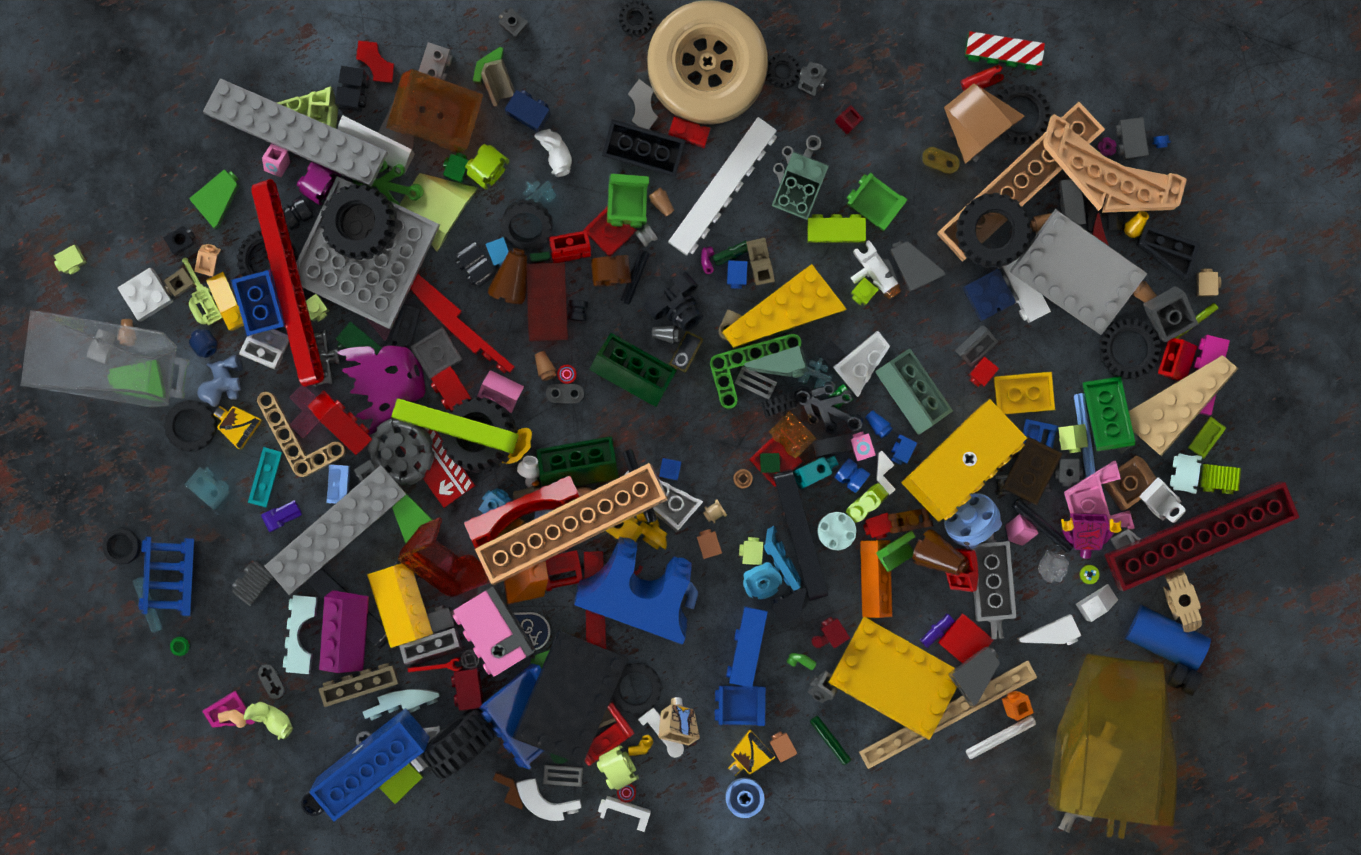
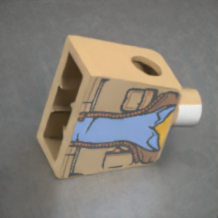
(678, 723)

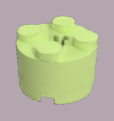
(617, 768)

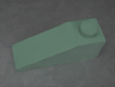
(784, 363)

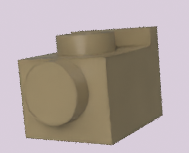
(180, 275)

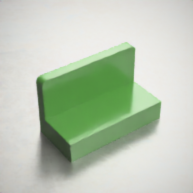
(896, 552)

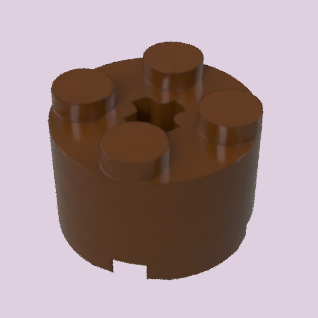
(611, 270)

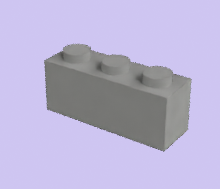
(431, 647)

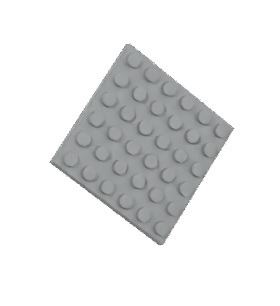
(370, 286)

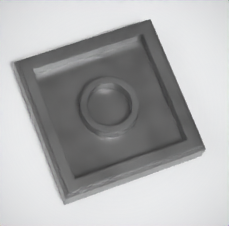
(436, 352)

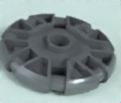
(411, 444)

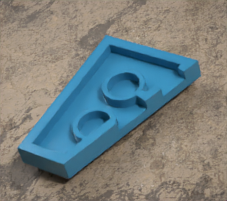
(781, 563)

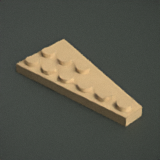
(1170, 412)

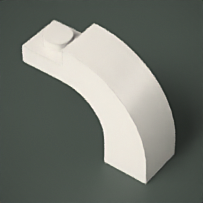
(542, 808)

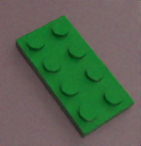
(1108, 413)

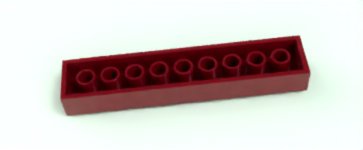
(1201, 536)

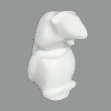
(559, 154)

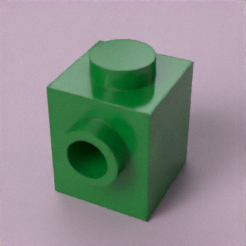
(455, 167)

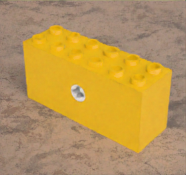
(983, 442)

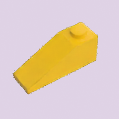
(225, 301)

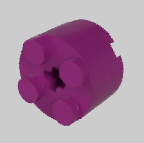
(317, 182)

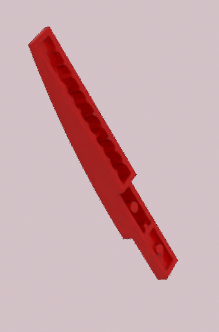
(448, 315)

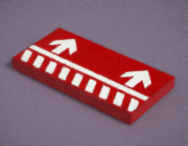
(445, 477)

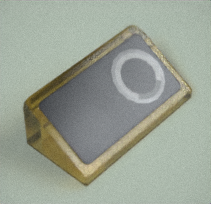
(686, 351)

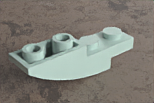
(407, 698)

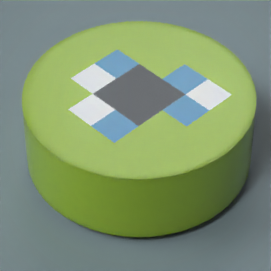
(1089, 574)

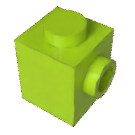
(864, 292)

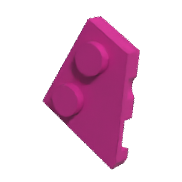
(227, 703)

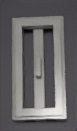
(767, 396)
(564, 783)

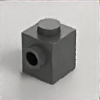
(441, 618)

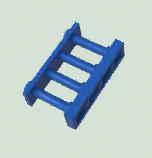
(184, 567)

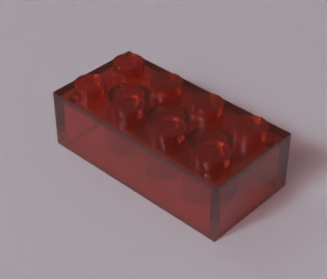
(547, 302)

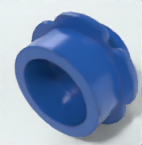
(1161, 141)

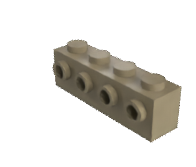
(360, 685)

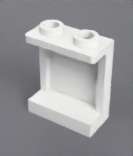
(626, 808)

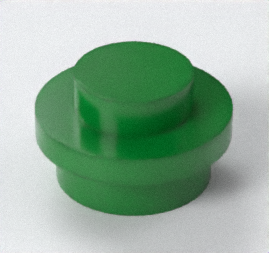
(179, 646)

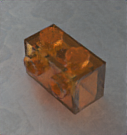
(792, 435)

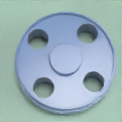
(974, 521)

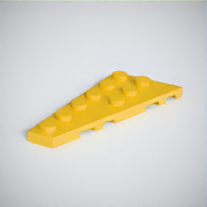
(792, 305)

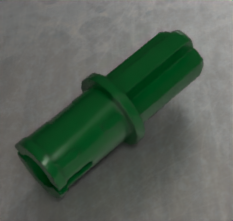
(730, 253)

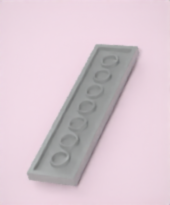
(335, 530)

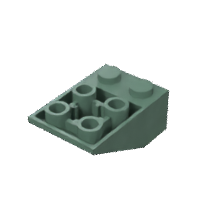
(800, 185)

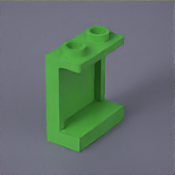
(627, 200)
(875, 201)

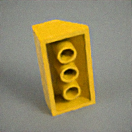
(399, 604)

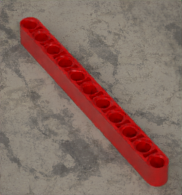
(287, 283)

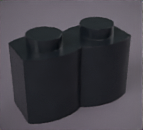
(475, 264)

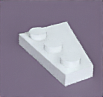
(861, 362)

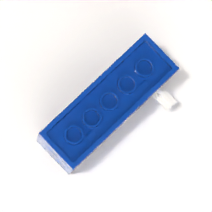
(371, 764)

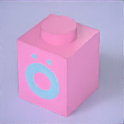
(276, 160)
(862, 446)

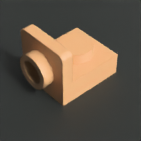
(207, 259)

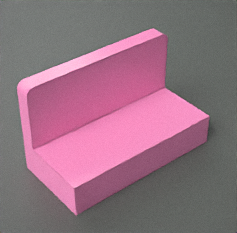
(500, 390)

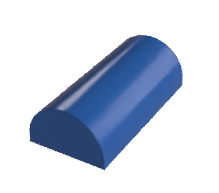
(1167, 638)

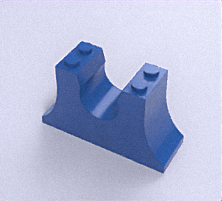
(634, 601)

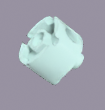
(1186, 473)
(836, 531)

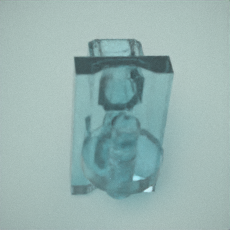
(545, 190)
(821, 378)

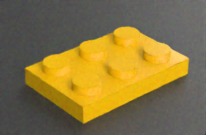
(1024, 393)

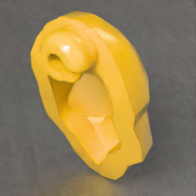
(522, 446)

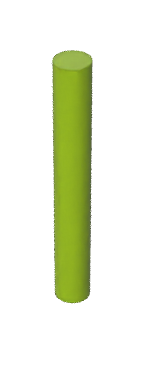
(1201, 316)

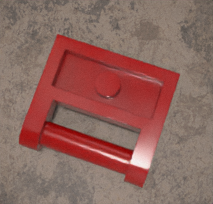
(563, 563)

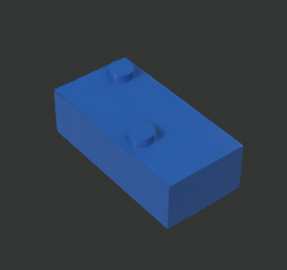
(747, 647)

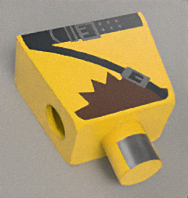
(237, 425)
(750, 754)

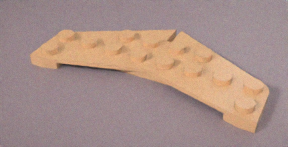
(1101, 177)

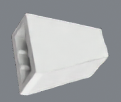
(1097, 603)

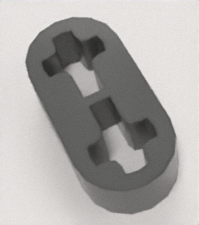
(267, 683)

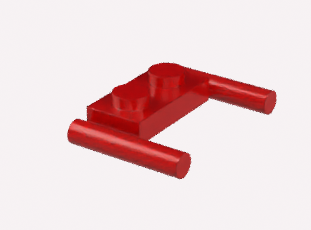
(610, 737)

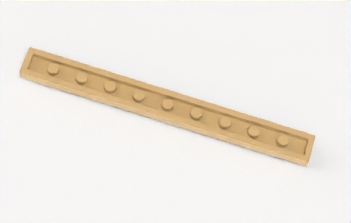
(955, 711)

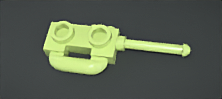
(204, 297)

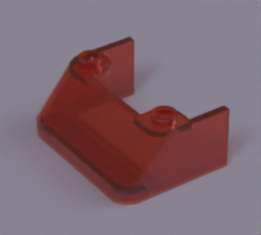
(439, 565)

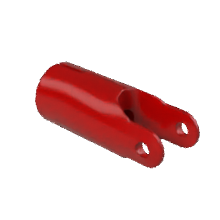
(984, 78)

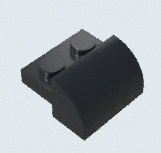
(1110, 220)

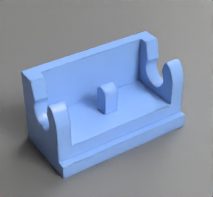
(338, 483)

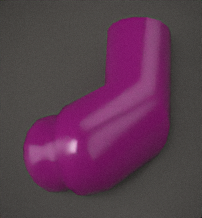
(705, 261)

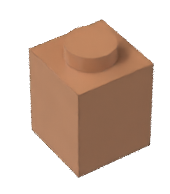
(709, 544)
(782, 746)

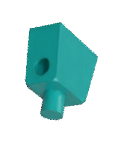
(808, 474)

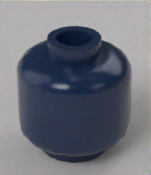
(203, 343)

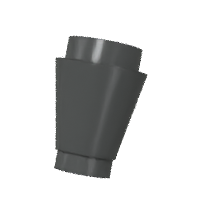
(667, 333)

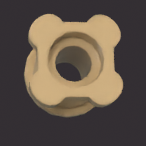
(714, 512)

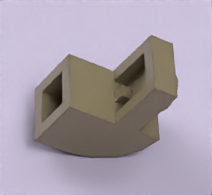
(760, 261)

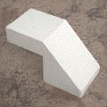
(883, 466)

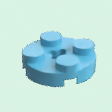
(762, 572)

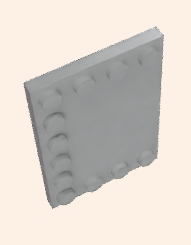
(1078, 272)

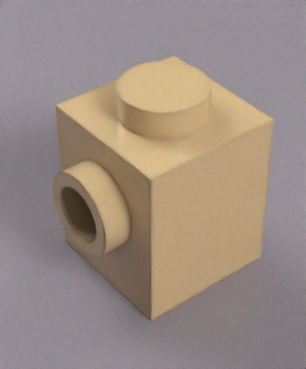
(1207, 283)

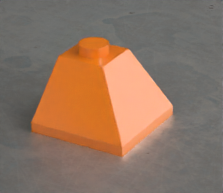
(527, 584)

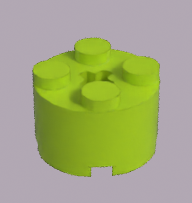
(486, 166)

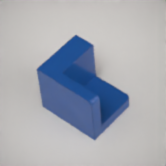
(670, 469)

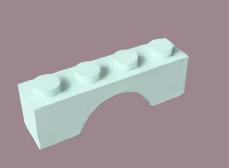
(297, 658)

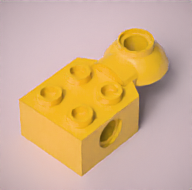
(653, 535)

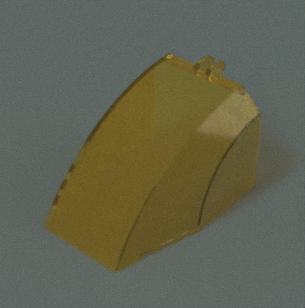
(1116, 746)

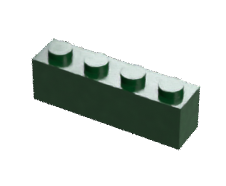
(354, 337)

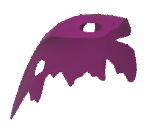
(380, 385)

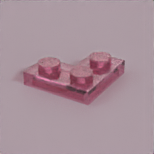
(306, 420)

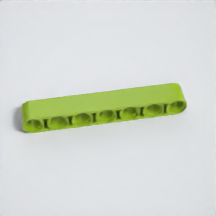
(455, 426)

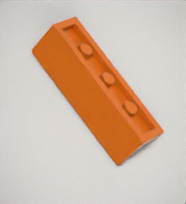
(875, 581)

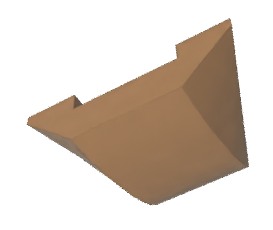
(979, 119)

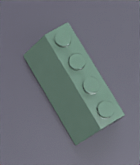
(914, 391)

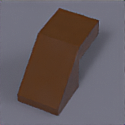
(513, 795)

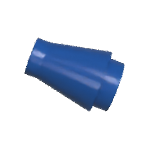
(879, 425)

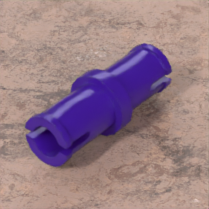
(937, 630)

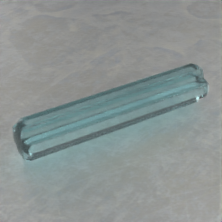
(151, 616)

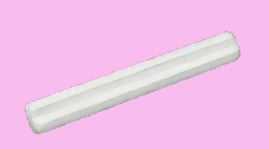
(1000, 737)

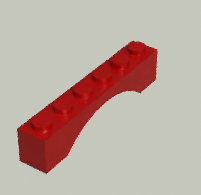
(491, 524)

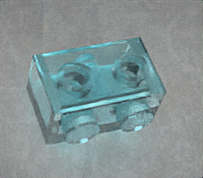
(208, 488)

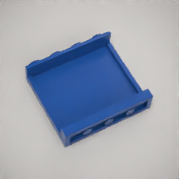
(505, 710)

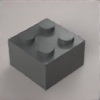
(1170, 314)

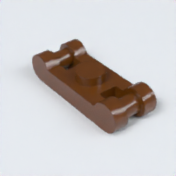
(909, 520)

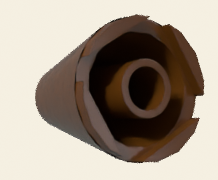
(511, 278)
(939, 554)

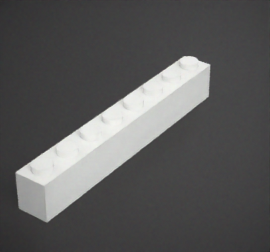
(722, 186)

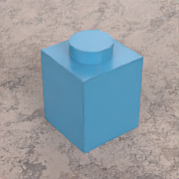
(497, 251)

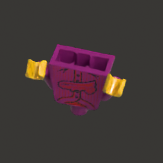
(1089, 532)

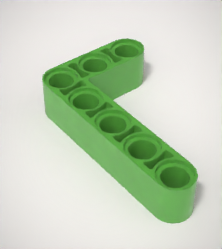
(745, 352)

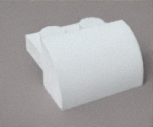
(265, 348)

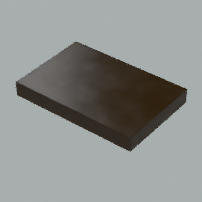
(1032, 470)

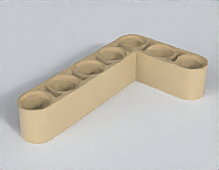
(285, 445)

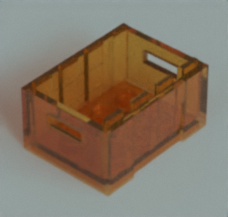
(436, 95)

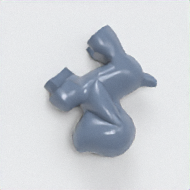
(212, 390)

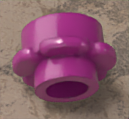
(1102, 146)

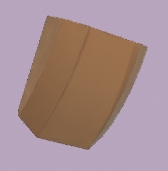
(1134, 480)

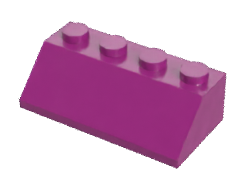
(343, 632)

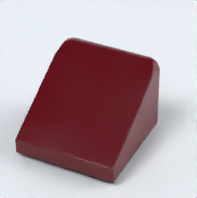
(848, 119)

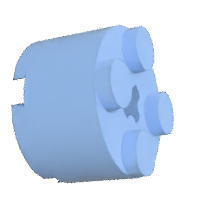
(750, 807)

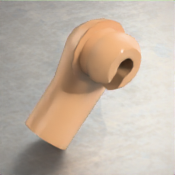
(234, 716)

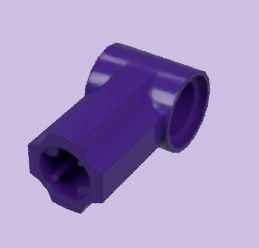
(279, 516)

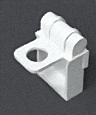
(1162, 501)

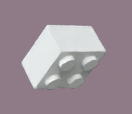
(145, 294)

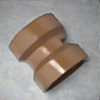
(743, 478)

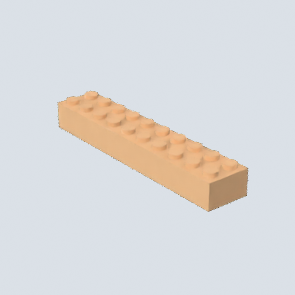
(1023, 178)
(571, 524)

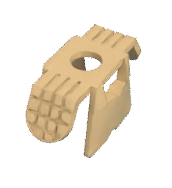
(1180, 585)

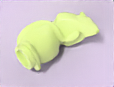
(274, 719)

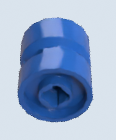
(852, 475)

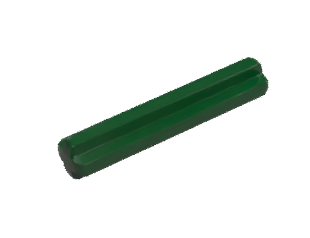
(830, 740)

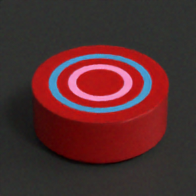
(566, 374)
(627, 793)

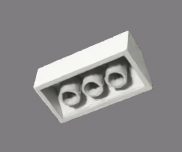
(396, 152)

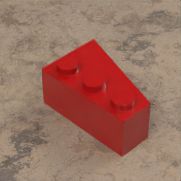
(339, 422)

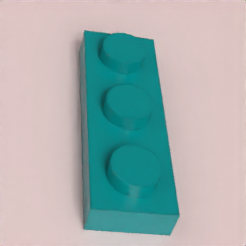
(265, 477)

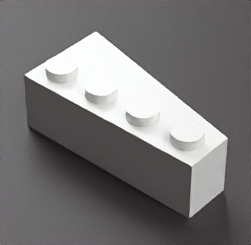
(677, 507)

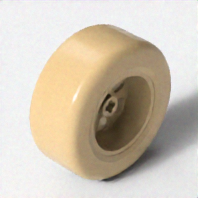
(715, 23)

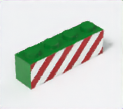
(1004, 50)

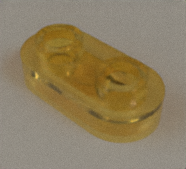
(941, 158)

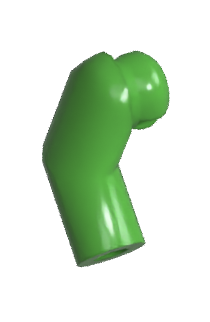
(801, 658)

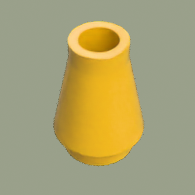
(1136, 225)

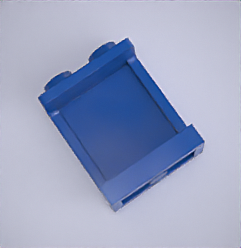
(740, 705)

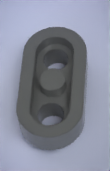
(565, 393)

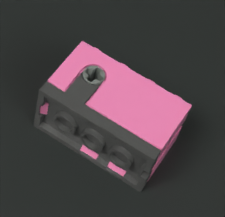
(492, 625)

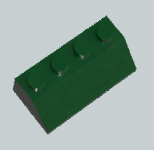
(633, 369)
(582, 461)

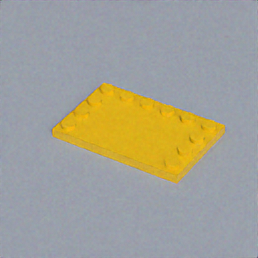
(895, 678)

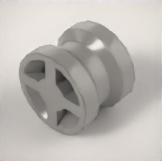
(646, 235)

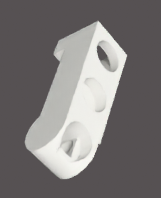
(653, 718)

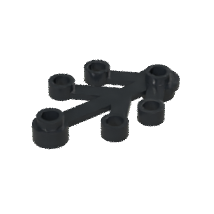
(826, 406)

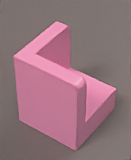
(1020, 530)

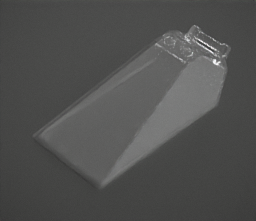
(101, 360)

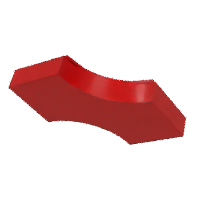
(381, 69)

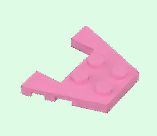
(1088, 496)

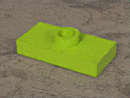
(1206, 437)

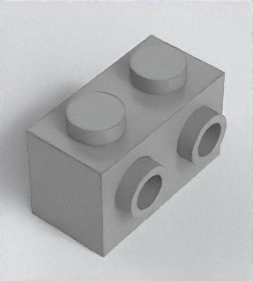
(435, 61)

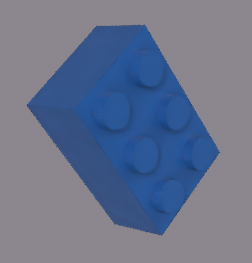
(258, 302)

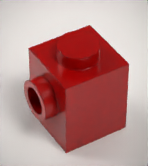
(877, 526)

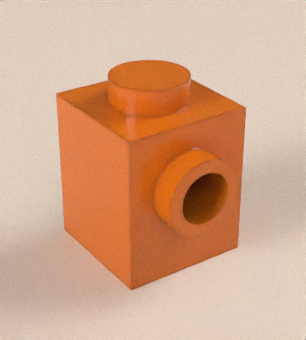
(1017, 705)

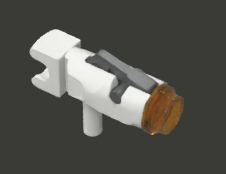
(878, 269)

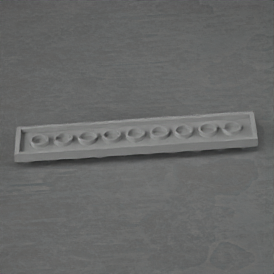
(295, 132)

